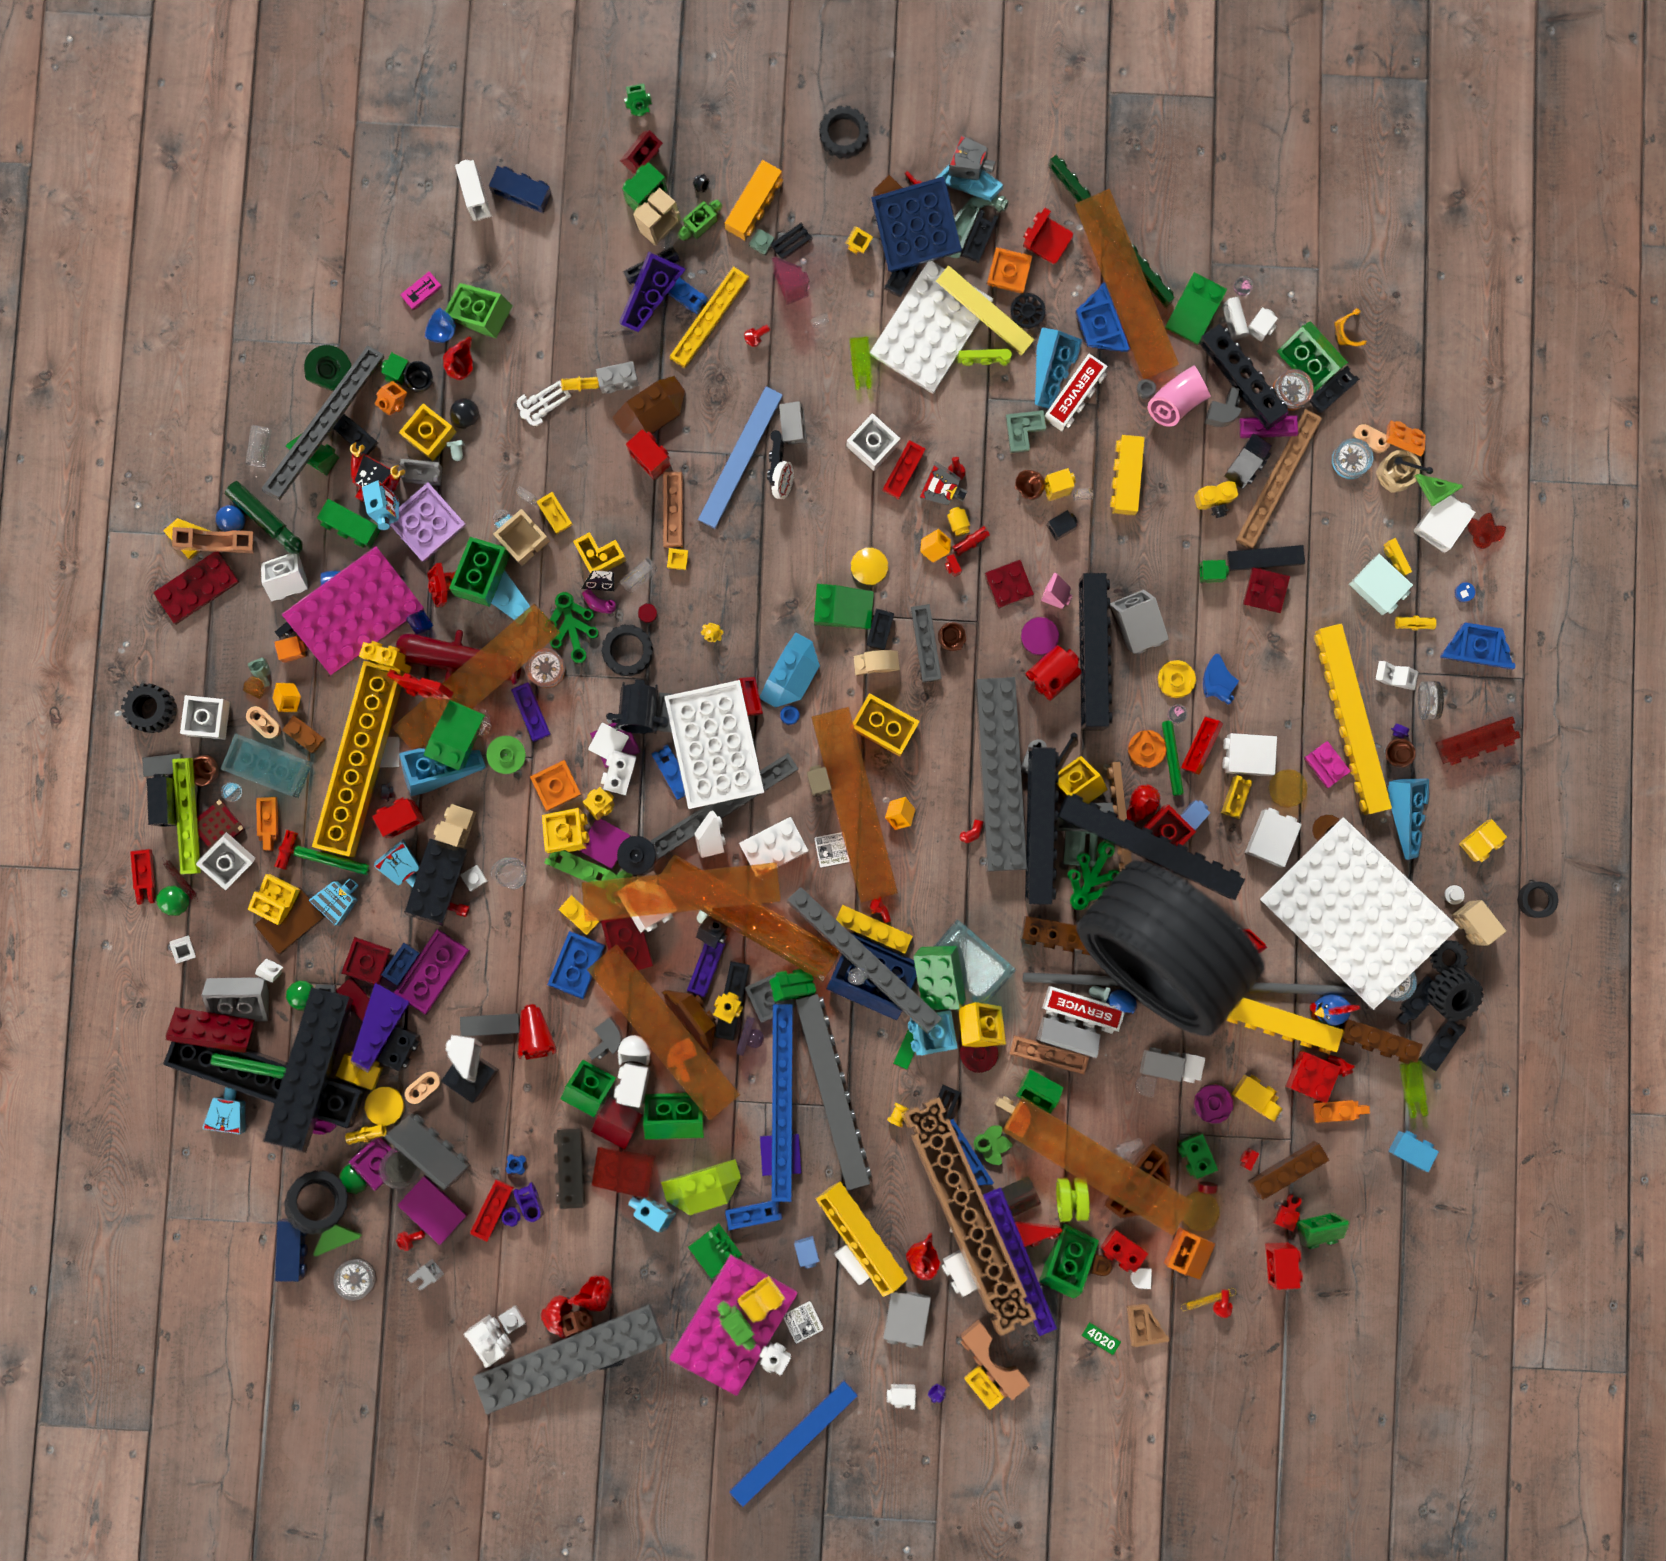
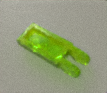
(860, 360)
(1414, 1088)

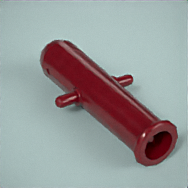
(440, 653)

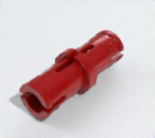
(970, 541)
(286, 849)

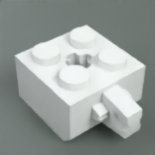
(488, 1340)

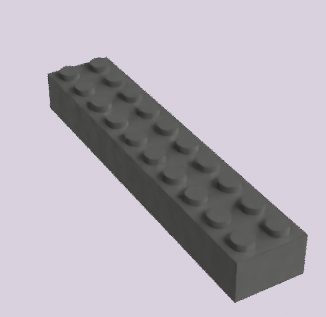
(1000, 774)

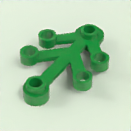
(570, 624)
(1090, 878)

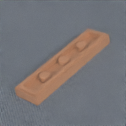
(673, 510)
(1049, 1054)

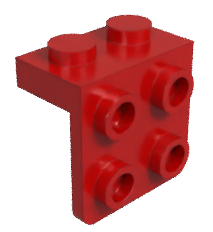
(1047, 237)

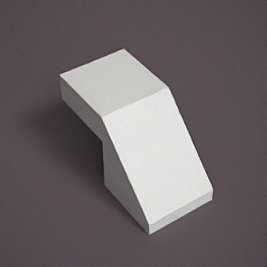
(1396, 675)

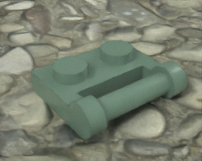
(1074, 845)

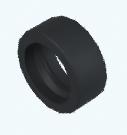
(1552, 897)

